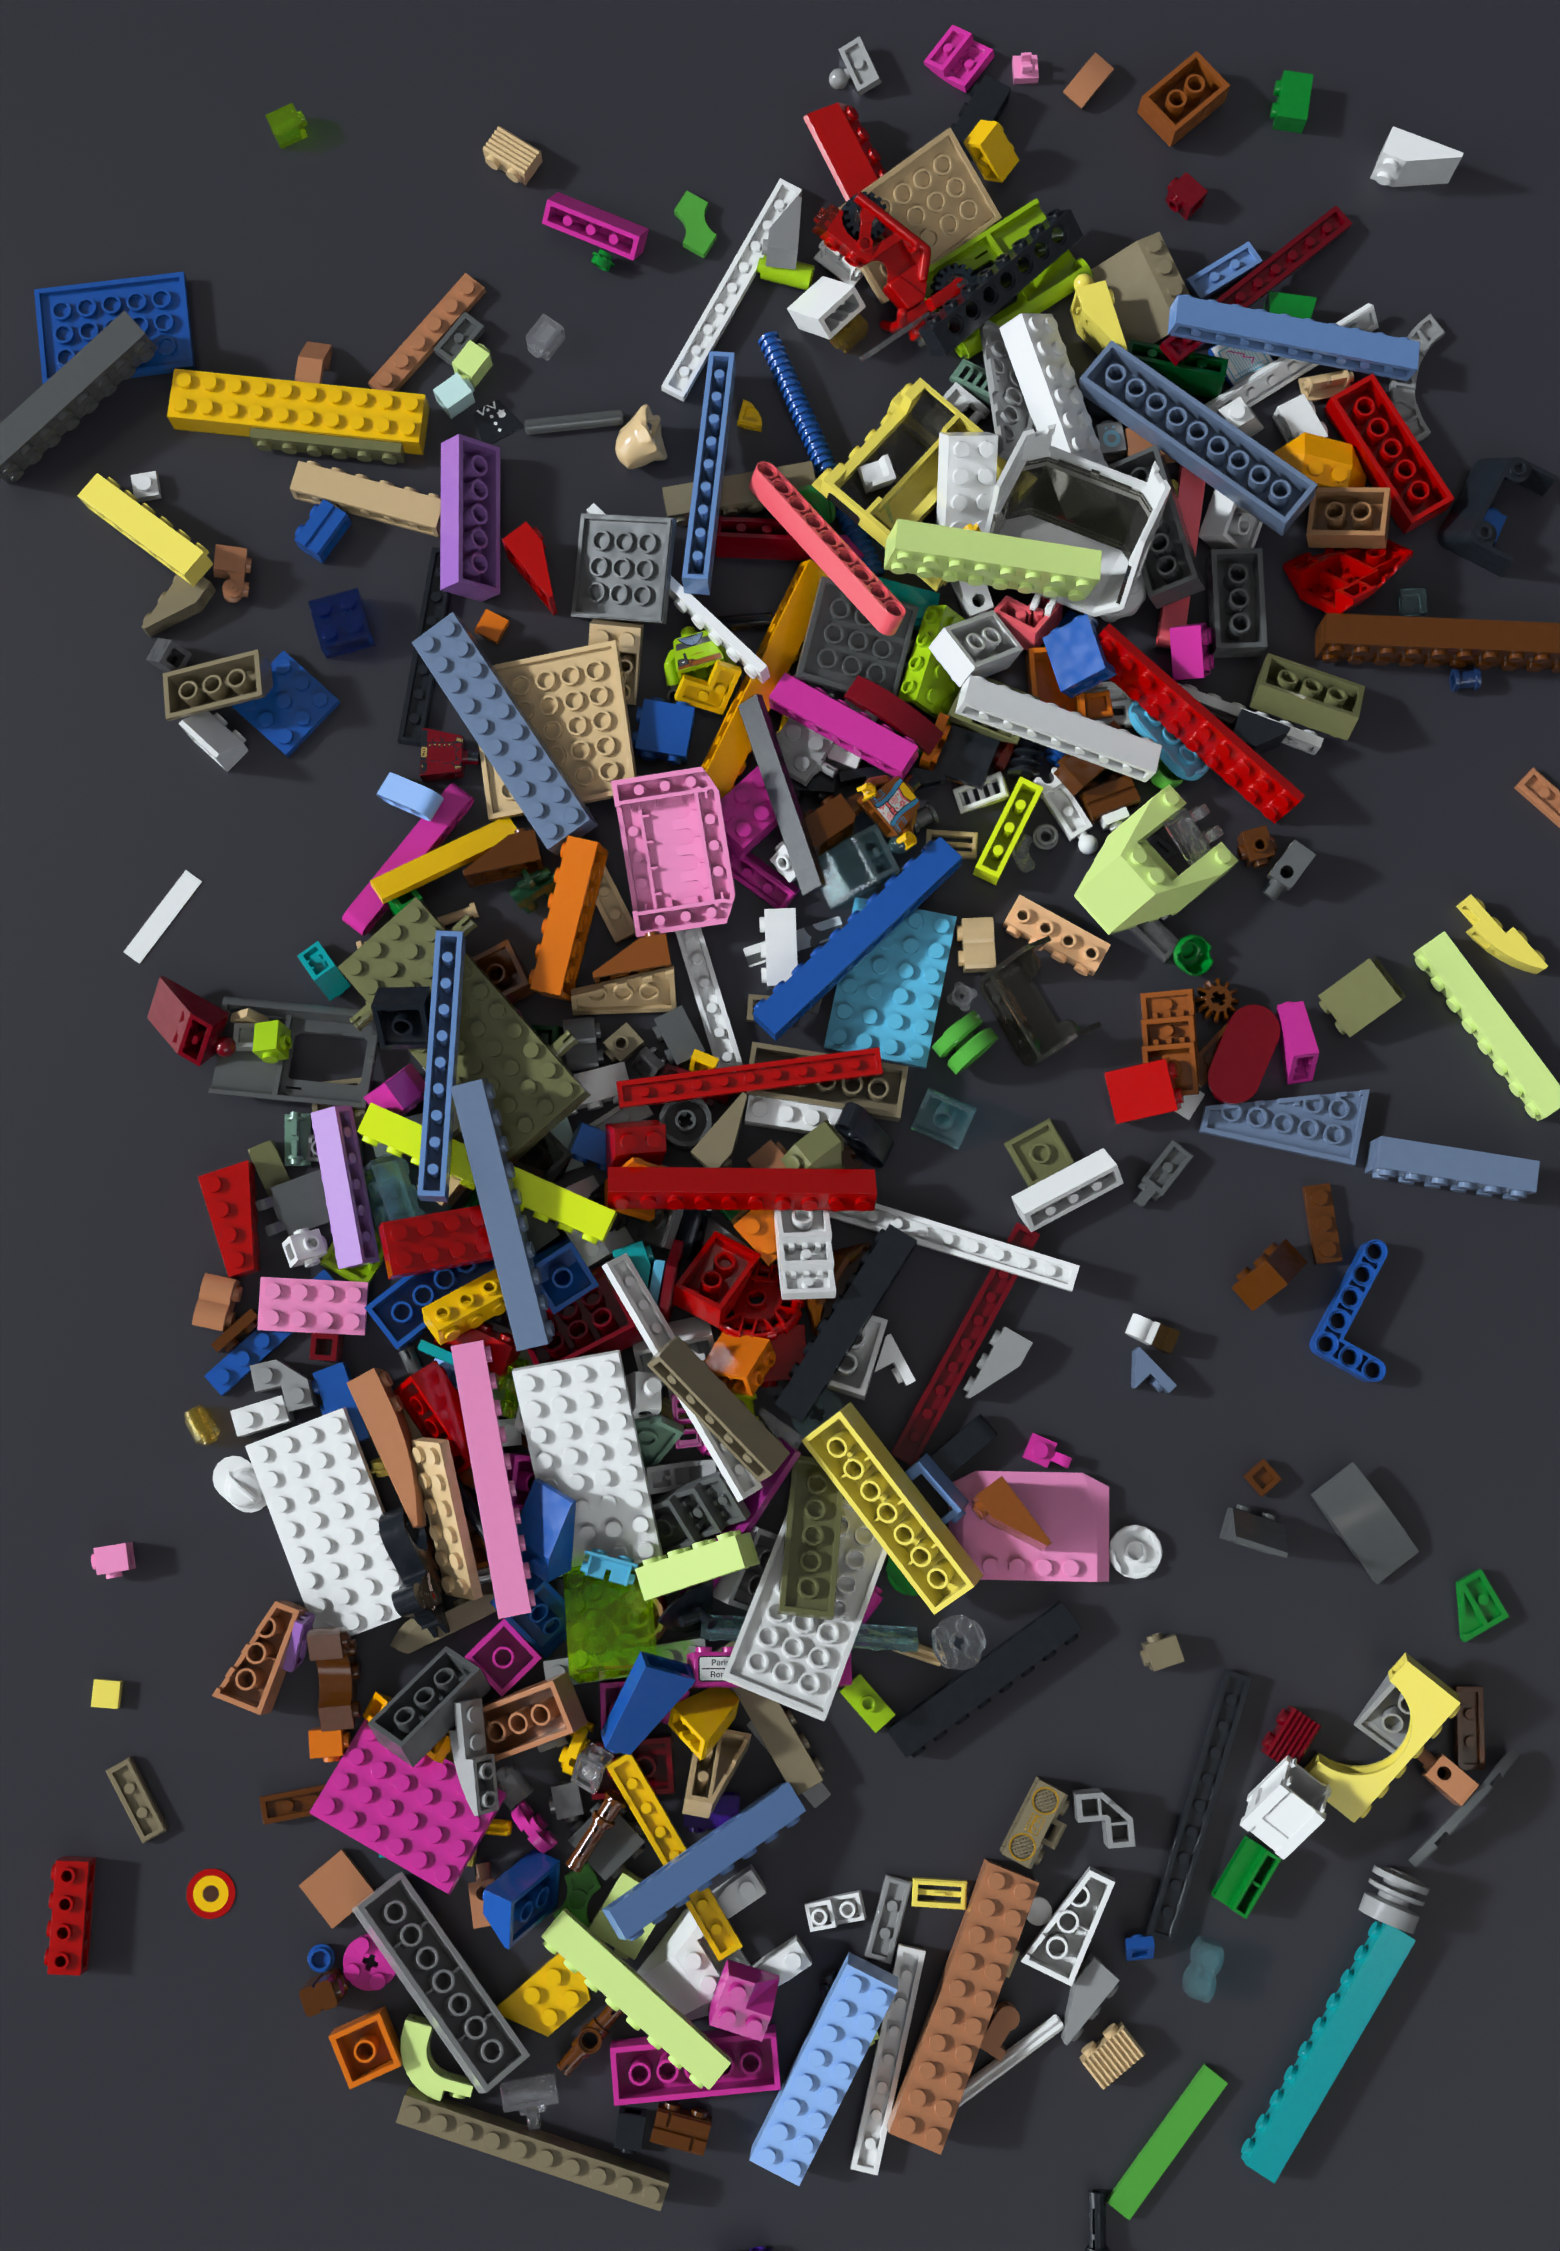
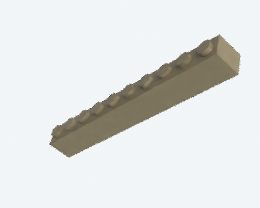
(534, 2149)

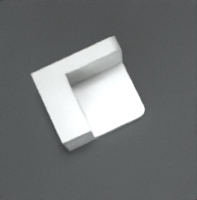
(877, 474)

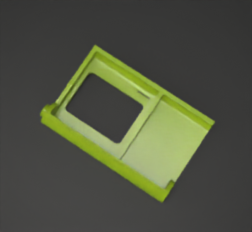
(1040, 294)

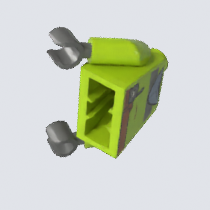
(694, 656)

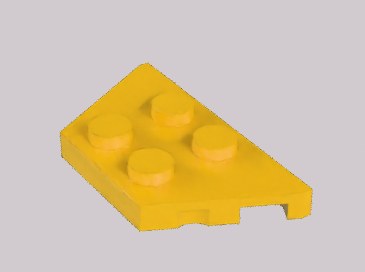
(547, 1997)

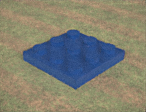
(291, 706)

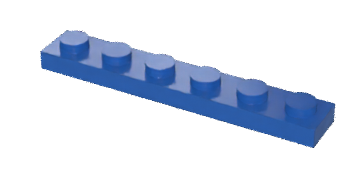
(249, 1352)

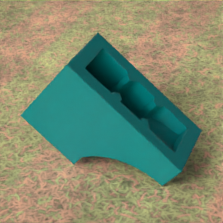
(323, 971)

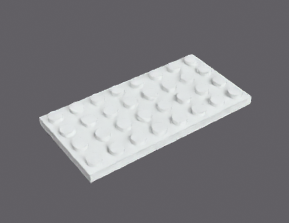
(589, 1449)
(328, 1521)
(803, 1657)

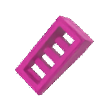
(684, 1443)

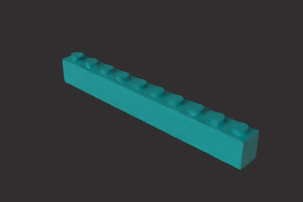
(1326, 2050)

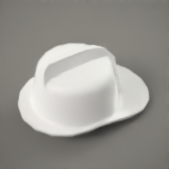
(238, 1484)

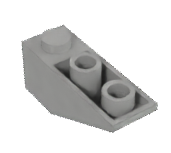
(1005, 1356)
(1088, 1991)

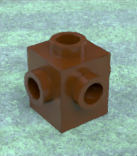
(1256, 847)

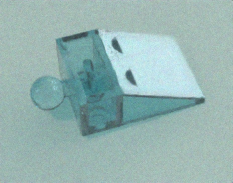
(854, 869)

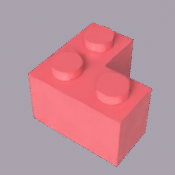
(1028, 625)

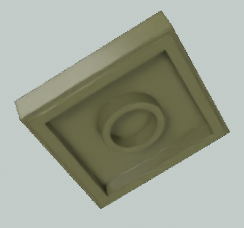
(1039, 1152)

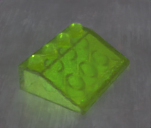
(605, 1626)

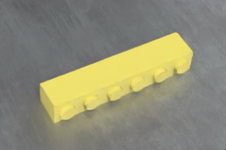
(145, 529)

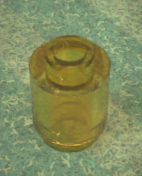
(201, 1425)

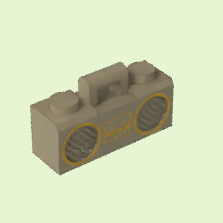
(1036, 1814)

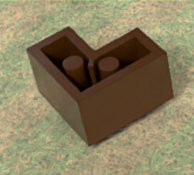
(1270, 1274)

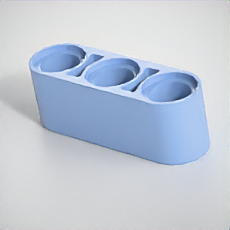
(410, 796)

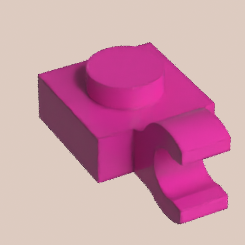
(1043, 1451)

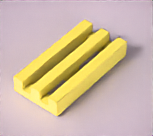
(938, 1892)

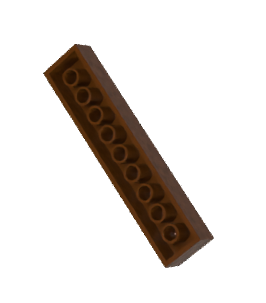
(1438, 642)

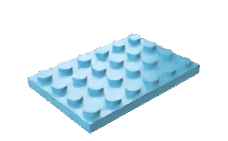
(894, 991)

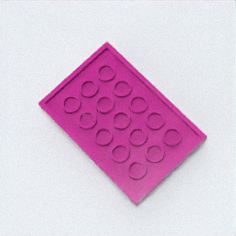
(403, 1810)

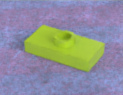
(867, 1703)

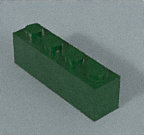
(1196, 374)

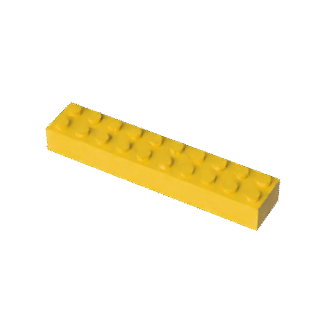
(238, 403)

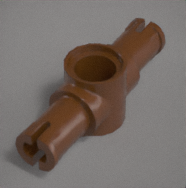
(580, 2048)

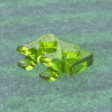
(510, 1403)

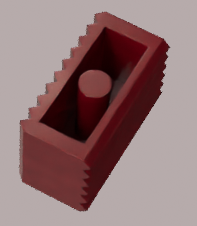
(1291, 1735)

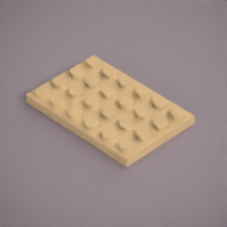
(936, 199)

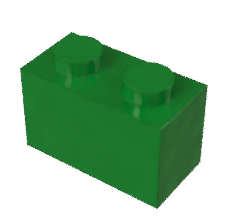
(1292, 101)

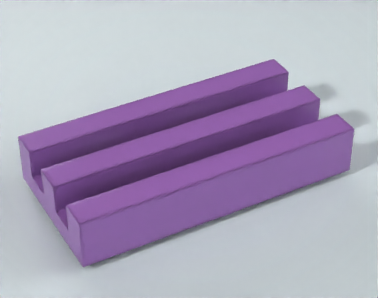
(298, 1642)

